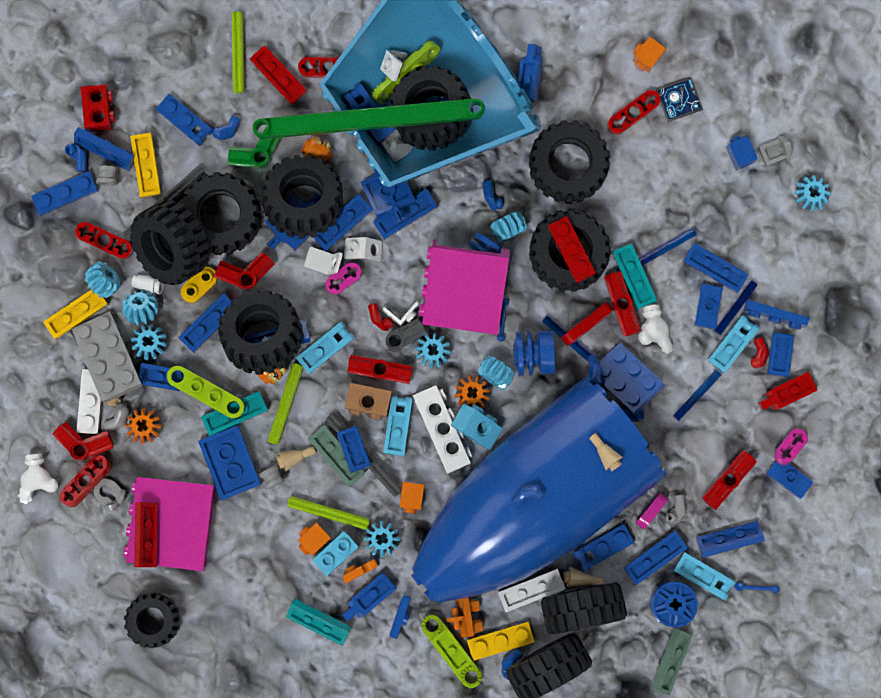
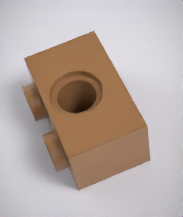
(358, 392)

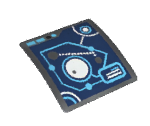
(679, 99)

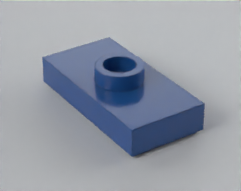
(708, 306)
(780, 354)
(353, 449)
(790, 479)
(401, 617)

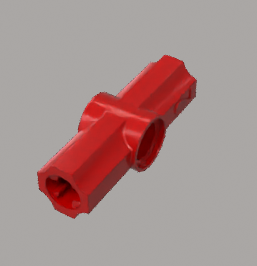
(618, 290)
(394, 371)
(738, 469)

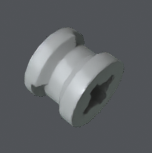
(107, 175)
(272, 477)

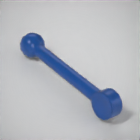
(500, 337)
(739, 587)

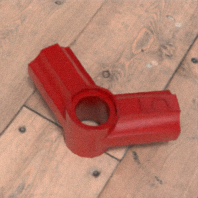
(255, 270)
(71, 441)

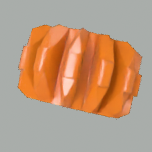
(470, 401)
(150, 423)

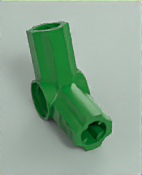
(246, 156)

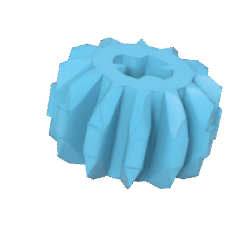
(820, 194)
(508, 226)
(102, 279)
(140, 307)
(150, 333)
(440, 349)
(496, 372)
(383, 546)

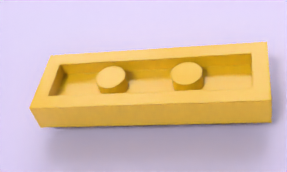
(145, 165)
(74, 314)
(500, 641)

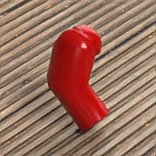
(378, 320)
(762, 353)

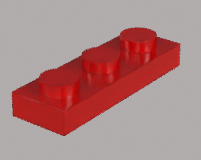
(278, 75)
(571, 250)
(146, 534)

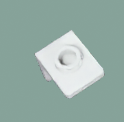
(391, 64)
(360, 248)
(322, 261)
(409, 316)

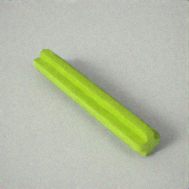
(237, 52)
(285, 403)
(328, 512)

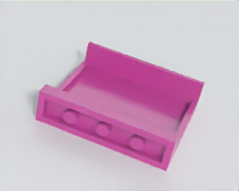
(464, 288)
(182, 521)

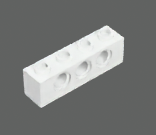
(424, 401)

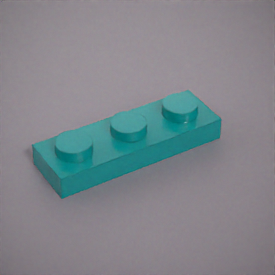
(634, 276)
(217, 422)
(318, 622)

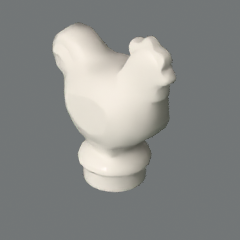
(655, 329)
(35, 478)

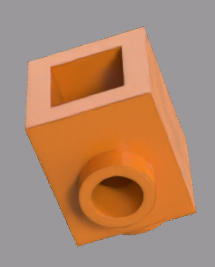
(648, 54)
(411, 497)
(313, 539)

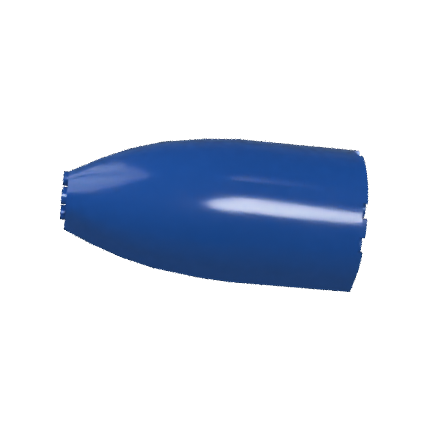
(490, 542)

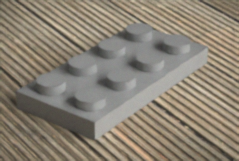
(106, 357)

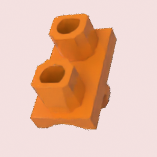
(462, 617)

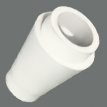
(148, 284)

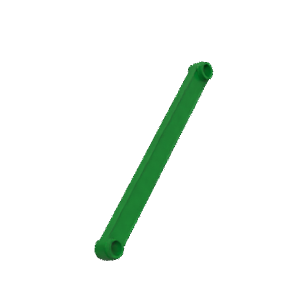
(368, 118)

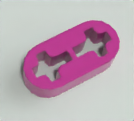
(346, 283)
(787, 443)
(652, 510)

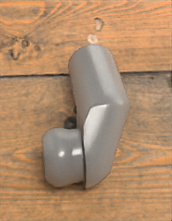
(119, 419)
(678, 511)

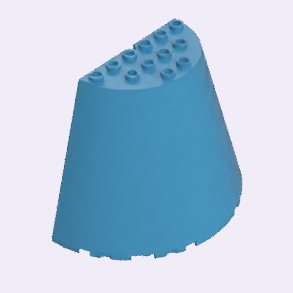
(463, 50)

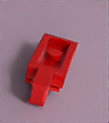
(789, 392)

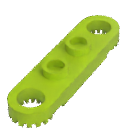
(415, 61)
(205, 391)
(451, 651)

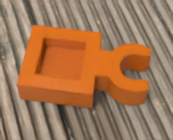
(354, 572)

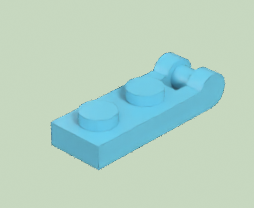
(733, 344)
(325, 348)
(397, 426)
(703, 576)

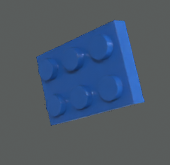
(629, 379)
(229, 463)

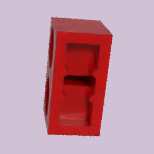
(92, 109)

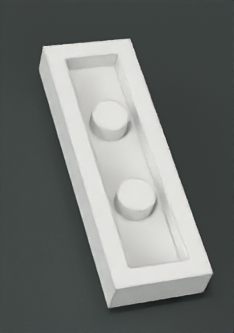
(89, 406)
(531, 590)

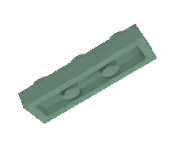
(332, 452)
(671, 661)

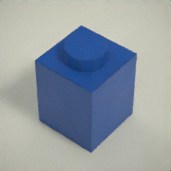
(741, 152)

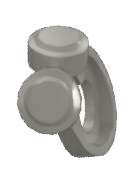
(108, 504)

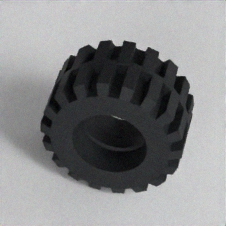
(133, 622)

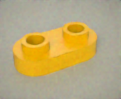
(199, 285)

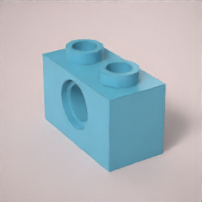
(477, 426)
(335, 553)

